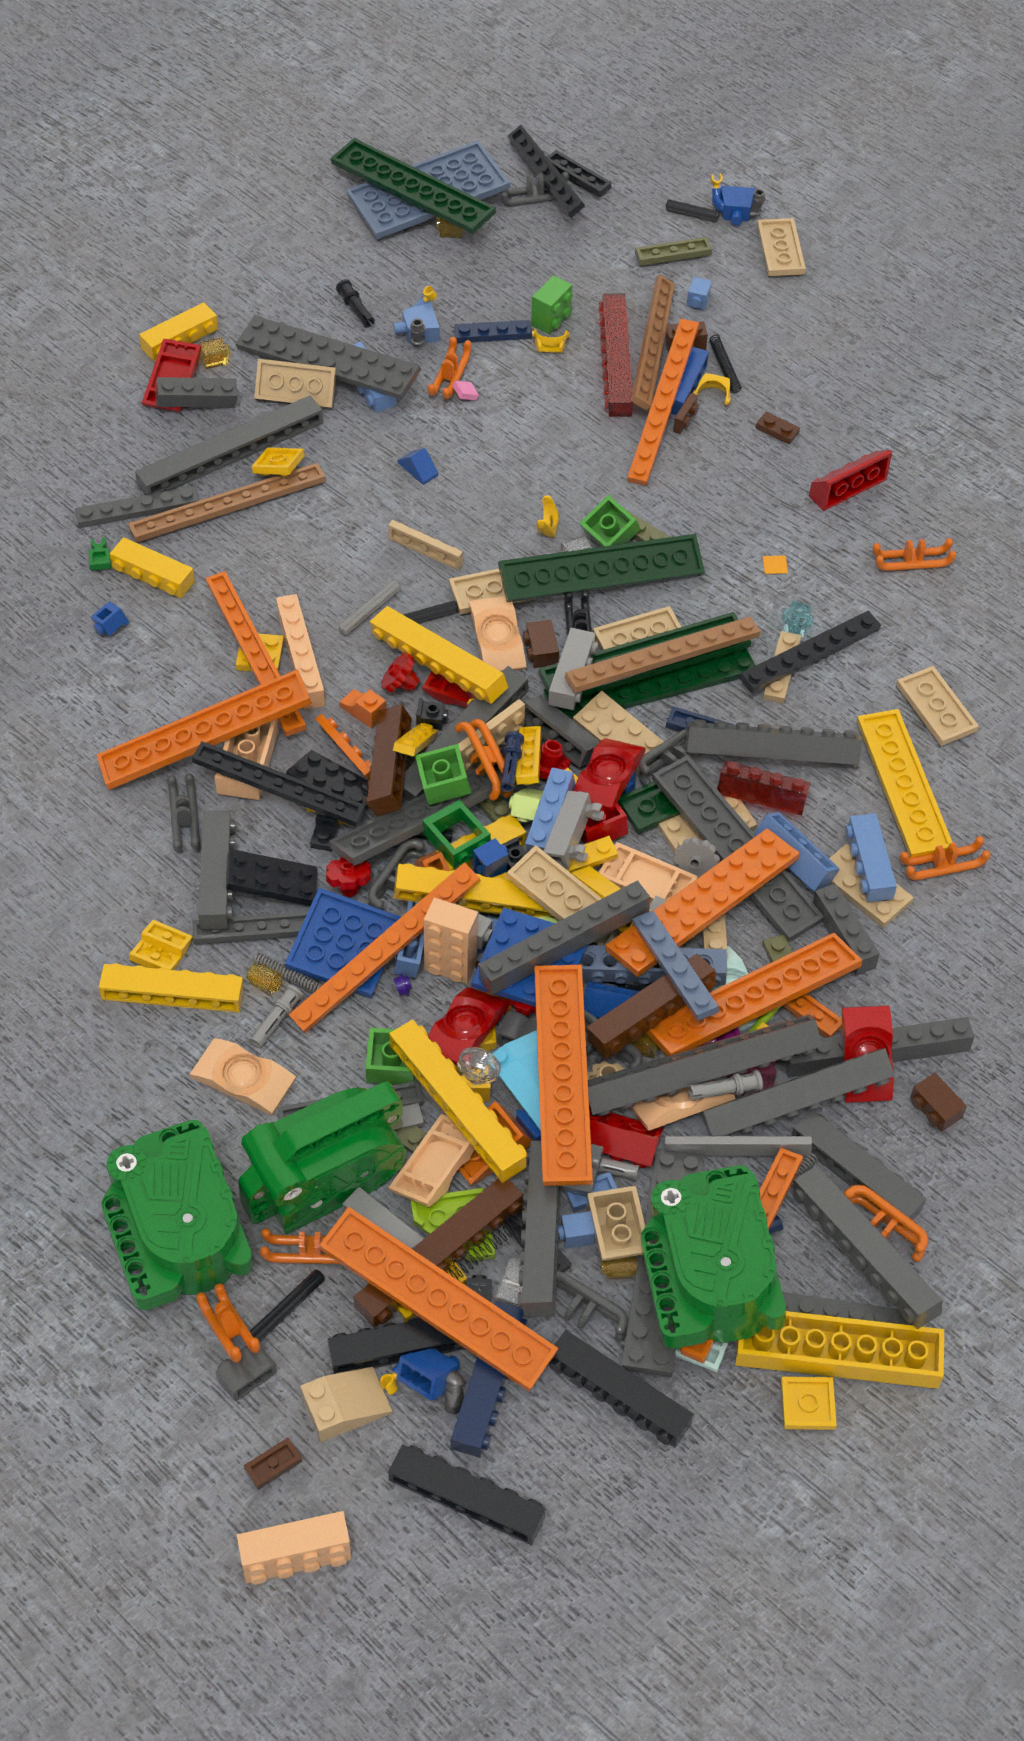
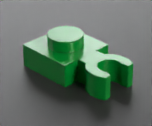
(99, 555)

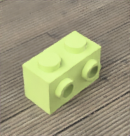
(525, 804)

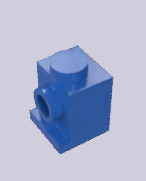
(109, 619)

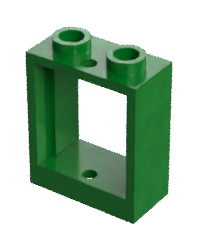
(447, 818)

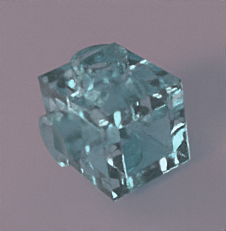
(797, 618)

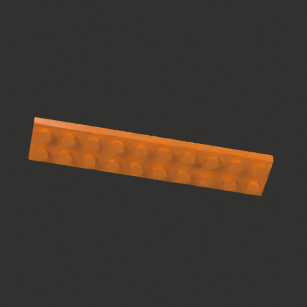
(208, 725)
(708, 897)
(758, 994)
(562, 1076)
(438, 1298)

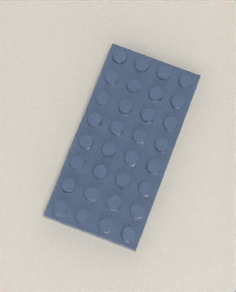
(464, 168)

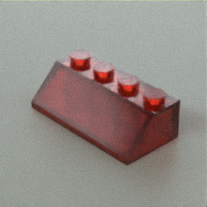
(763, 787)

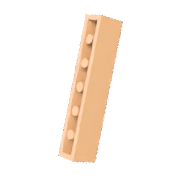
(300, 648)

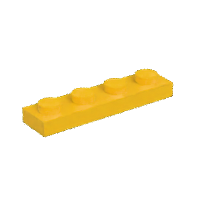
(416, 739)
(529, 764)

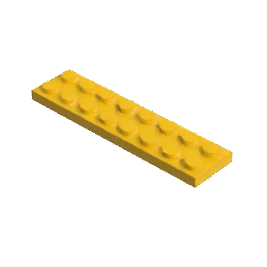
(904, 782)

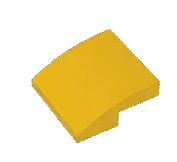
(160, 946)

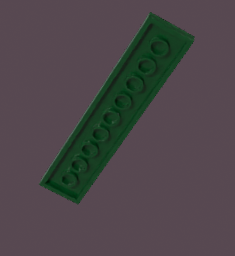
(413, 185)
(601, 568)
(547, 673)
(674, 682)

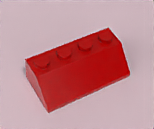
(851, 479)
(625, 1138)

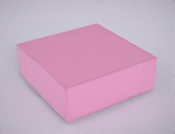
(465, 390)

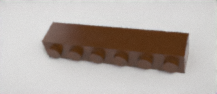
(387, 765)
(643, 1011)

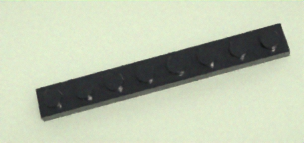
(541, 164)
(809, 651)
(278, 783)

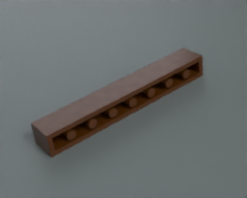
(450, 1242)

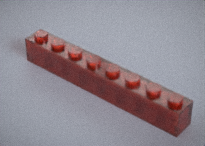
(617, 355)

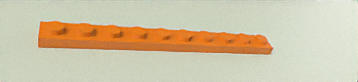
(663, 402)
(250, 642)
(380, 950)
(772, 1196)

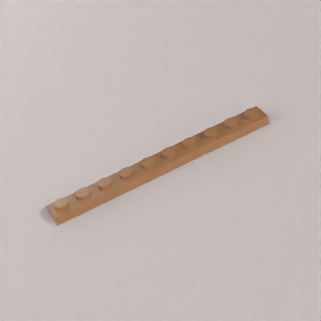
(652, 342)
(226, 502)
(661, 654)

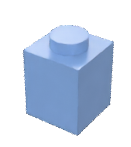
(699, 293)
(577, 1230)

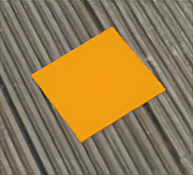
(775, 564)

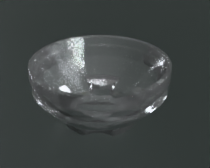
(481, 1062)

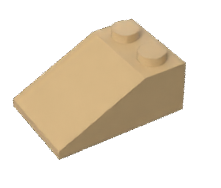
(616, 1222)
(344, 1401)

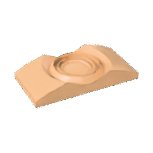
(497, 633)
(653, 874)
(243, 1075)
(674, 1107)
(433, 1164)

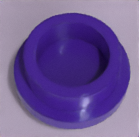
(403, 984)

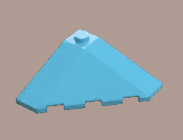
(520, 1073)

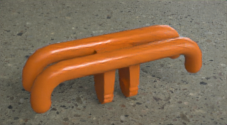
(450, 369)
(914, 557)
(488, 755)
(945, 860)
(891, 1216)
(308, 1248)
(227, 1323)

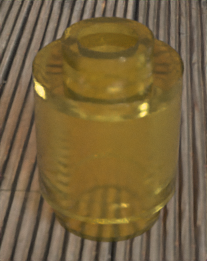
(264, 978)
(619, 1268)

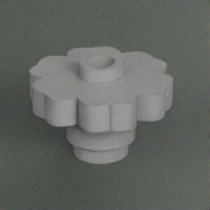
(696, 856)

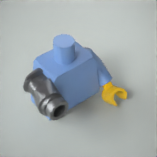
(420, 320)

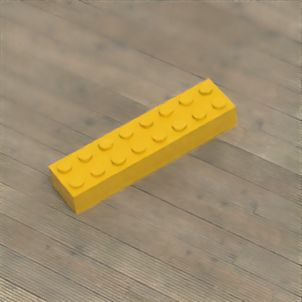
(848, 1350)

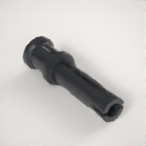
(351, 298)

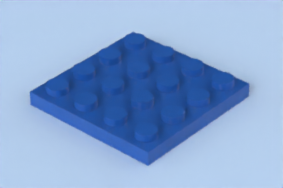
(509, 930)
(334, 935)

